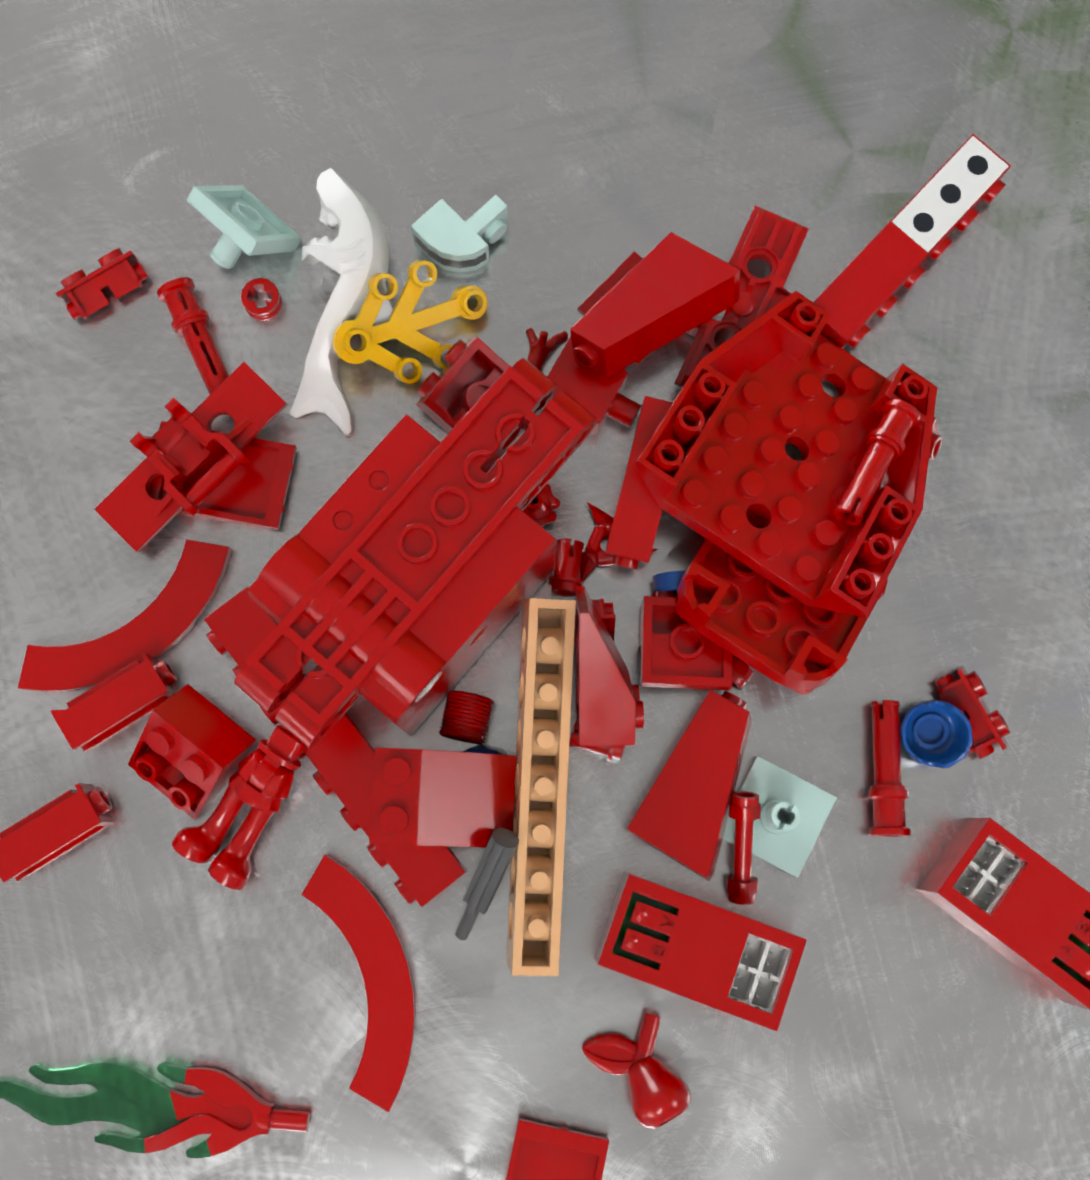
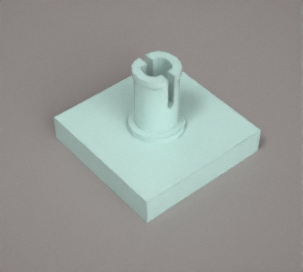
(244, 223)
(789, 819)

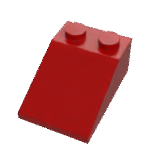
(605, 699)
(440, 797)

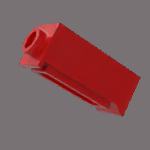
(116, 702)
(53, 831)

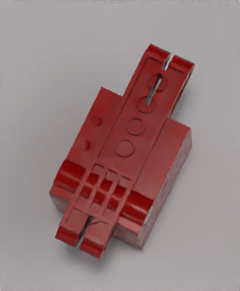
(413, 562)

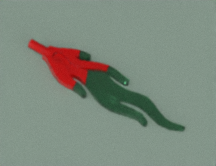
(159, 1112)

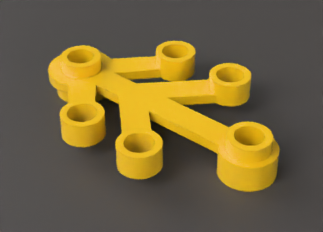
(403, 323)

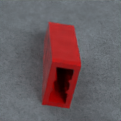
(654, 304)
(636, 510)
(692, 794)

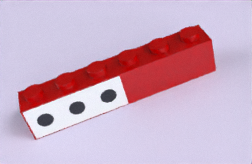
(909, 240)

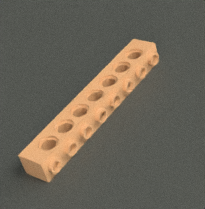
(541, 787)

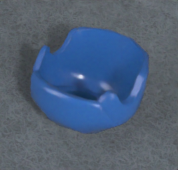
(936, 733)

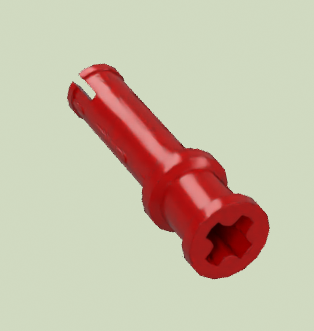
(190, 322)
(883, 446)
(887, 792)

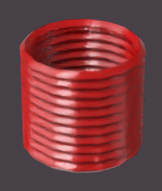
(466, 717)

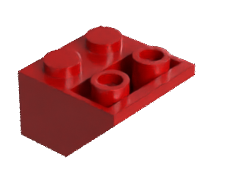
(190, 750)

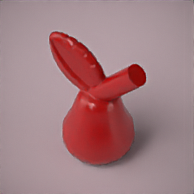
(655, 1090)

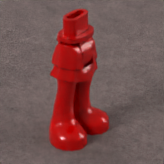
(260, 782)

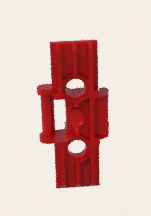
(763, 238)
(182, 449)

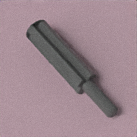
(487, 878)

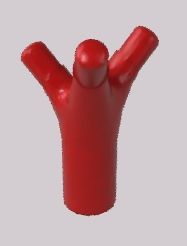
(541, 347)

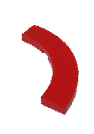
(151, 632)
(384, 974)

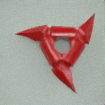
(594, 554)

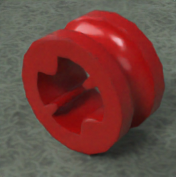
(251, 290)

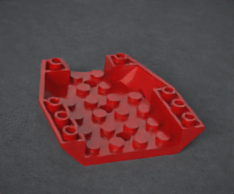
(727, 454)

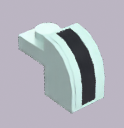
(459, 243)

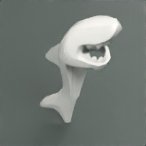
(356, 256)

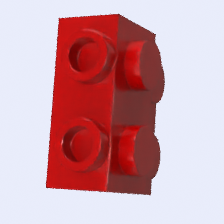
(461, 384)
(675, 652)

